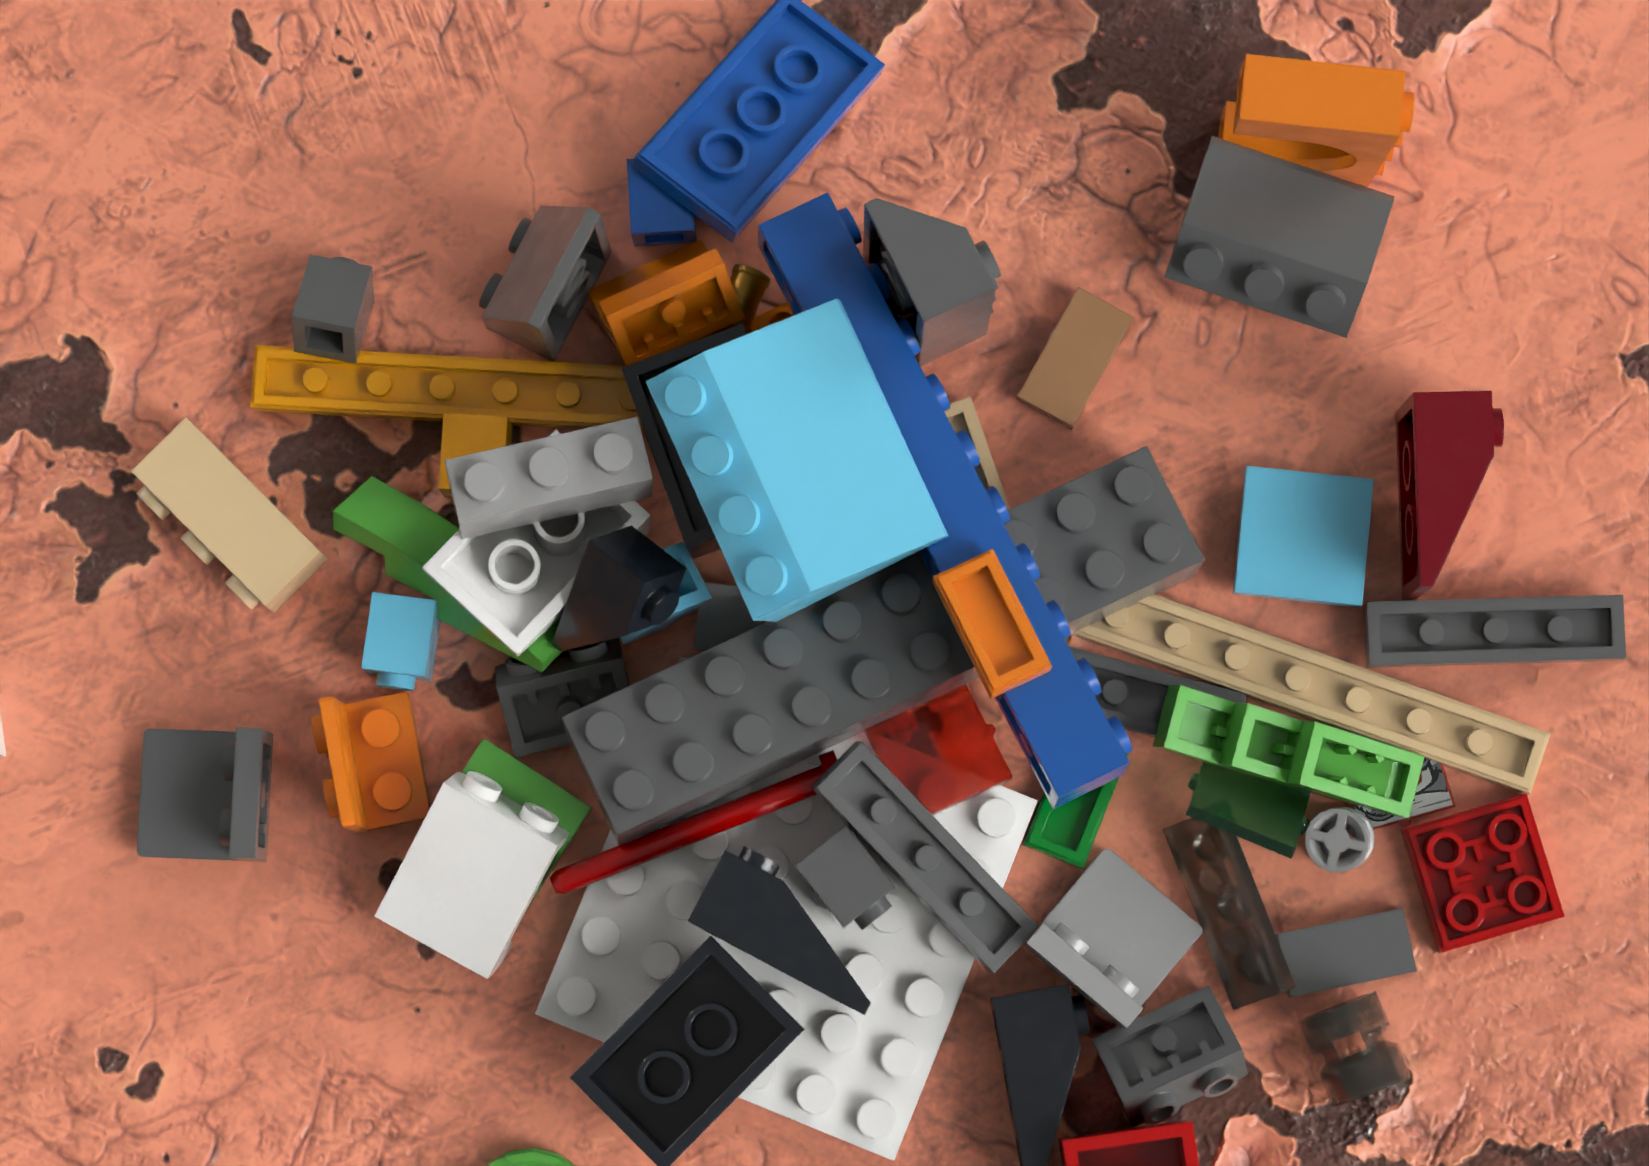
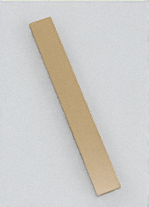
(1325, 689)

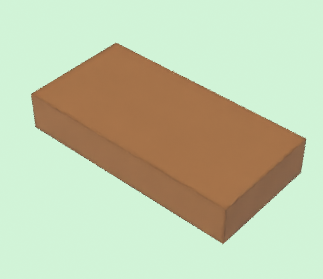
(1074, 358)

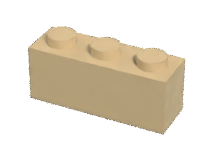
(227, 518)

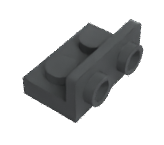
(538, 700)
(1172, 1057)

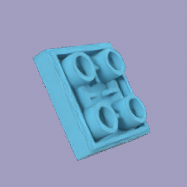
(1303, 536)

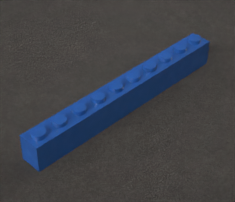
(1057, 713)

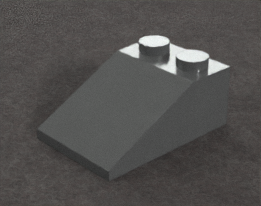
(547, 278)

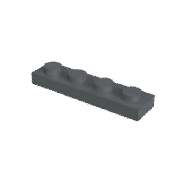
(1494, 631)
(924, 856)

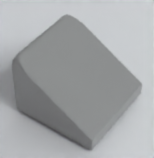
(722, 617)

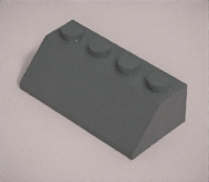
(933, 276)

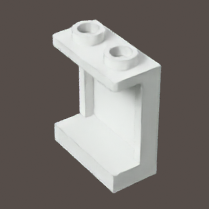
(472, 872)

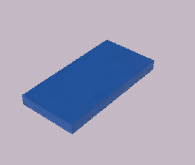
(758, 116)

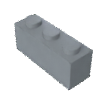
(549, 477)

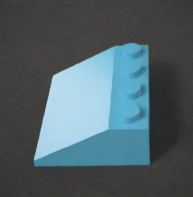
(796, 460)

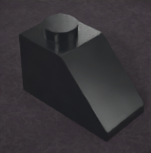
(619, 589)

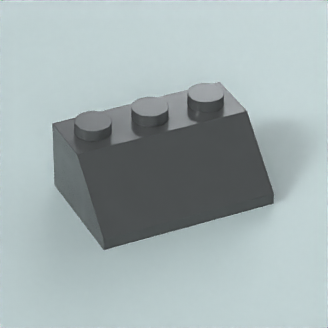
(1279, 237)

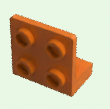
(667, 302)
(372, 762)

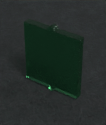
(1249, 807)

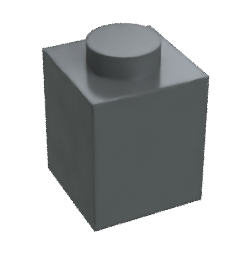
(333, 308)
(847, 880)

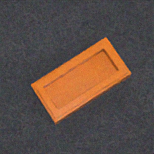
(991, 623)

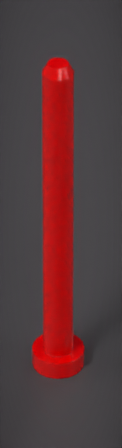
(690, 830)

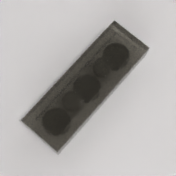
(1229, 912)

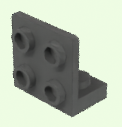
(205, 794)

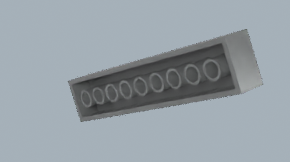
(862, 654)

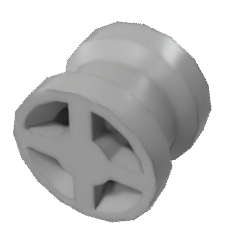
(1326, 847)

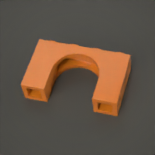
(1320, 114)

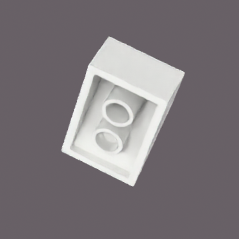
(524, 574)

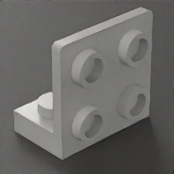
(1114, 937)

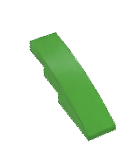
(409, 538)
(1288, 751)

